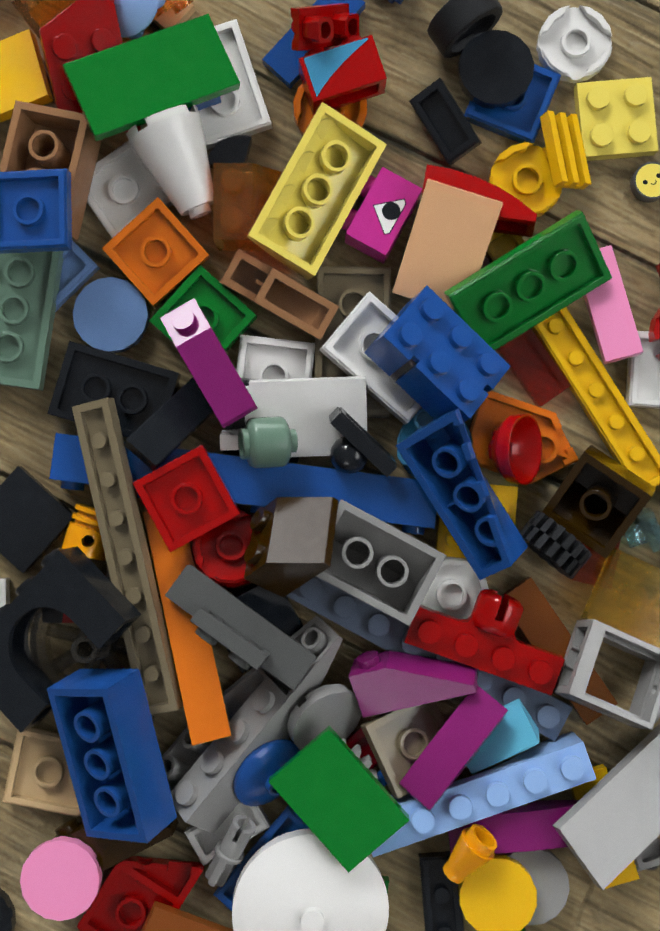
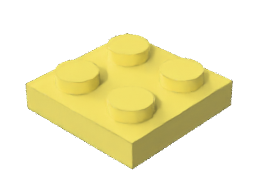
(617, 118)

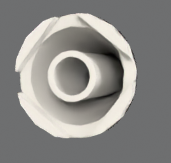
(177, 158)

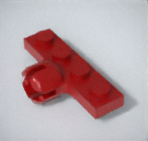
(487, 641)

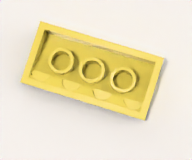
(316, 191)

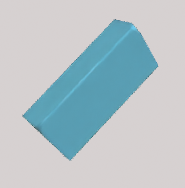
(512, 736)

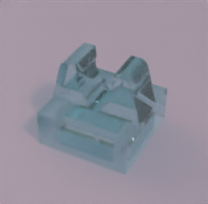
(646, 531)

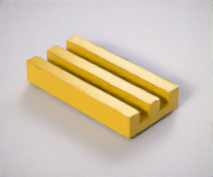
(568, 157)

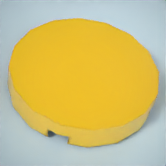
(526, 175)
(498, 896)

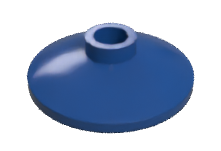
(253, 774)

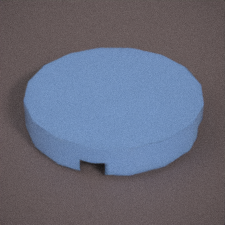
(111, 315)

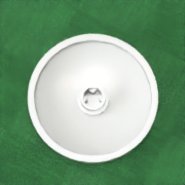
(303, 887)

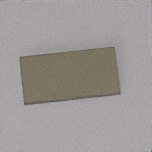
(346, 288)

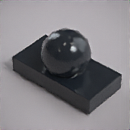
(357, 446)

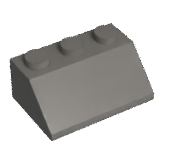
(380, 563)

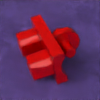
(322, 25)

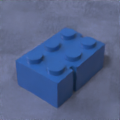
(451, 359)

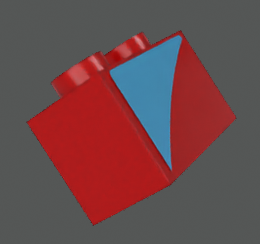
(342, 73)

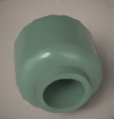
(267, 442)

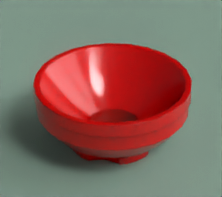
(517, 449)

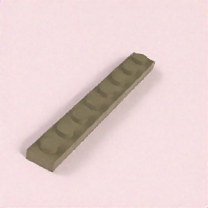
(127, 549)

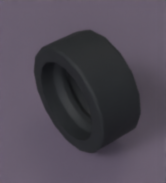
(460, 22)

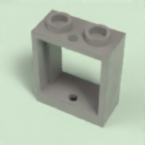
(579, 664)

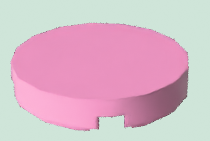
(61, 878)

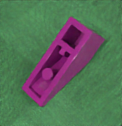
(208, 363)
(404, 680)

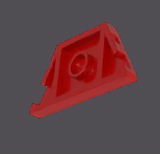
(73, 34)
(133, 888)

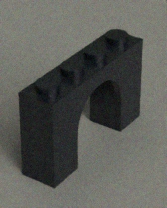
(82, 593)

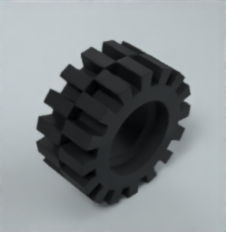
(555, 544)

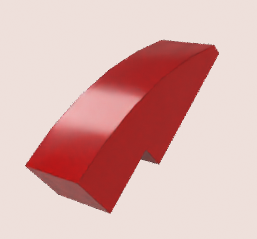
(514, 216)

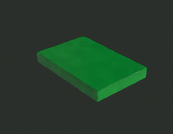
(339, 799)

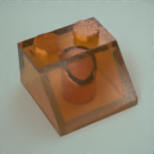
(237, 201)

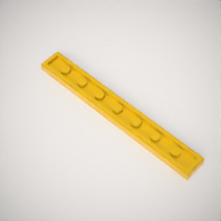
(591, 383)

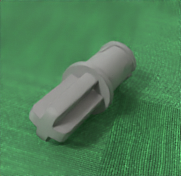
(229, 851)

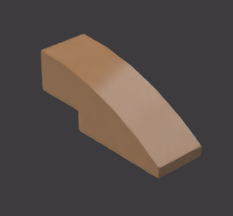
(279, 294)

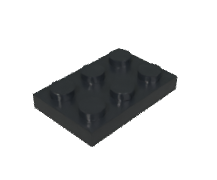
(97, 374)

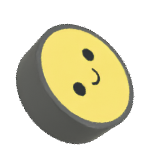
(646, 182)

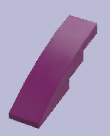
(523, 827)

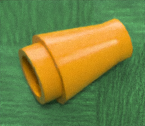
(470, 853)

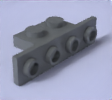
(239, 628)

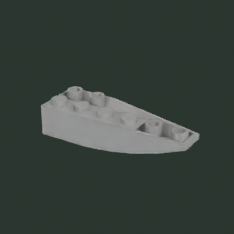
(256, 714)

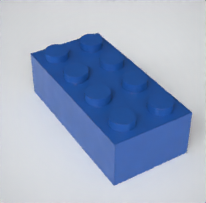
(112, 754)

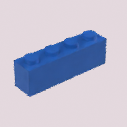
(461, 495)

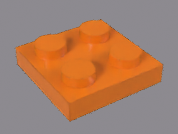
(156, 252)

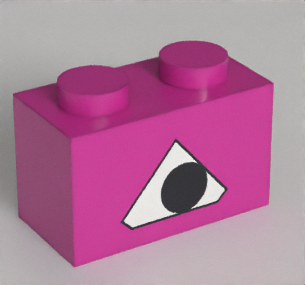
(381, 215)

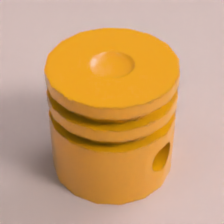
(83, 525)

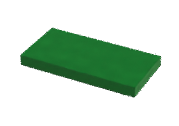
(150, 75)
(531, 281)

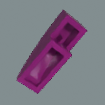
(453, 748)

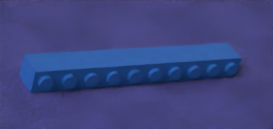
(386, 498)

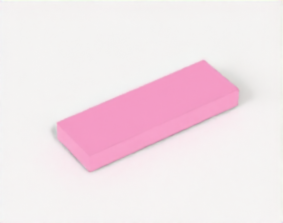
(612, 315)

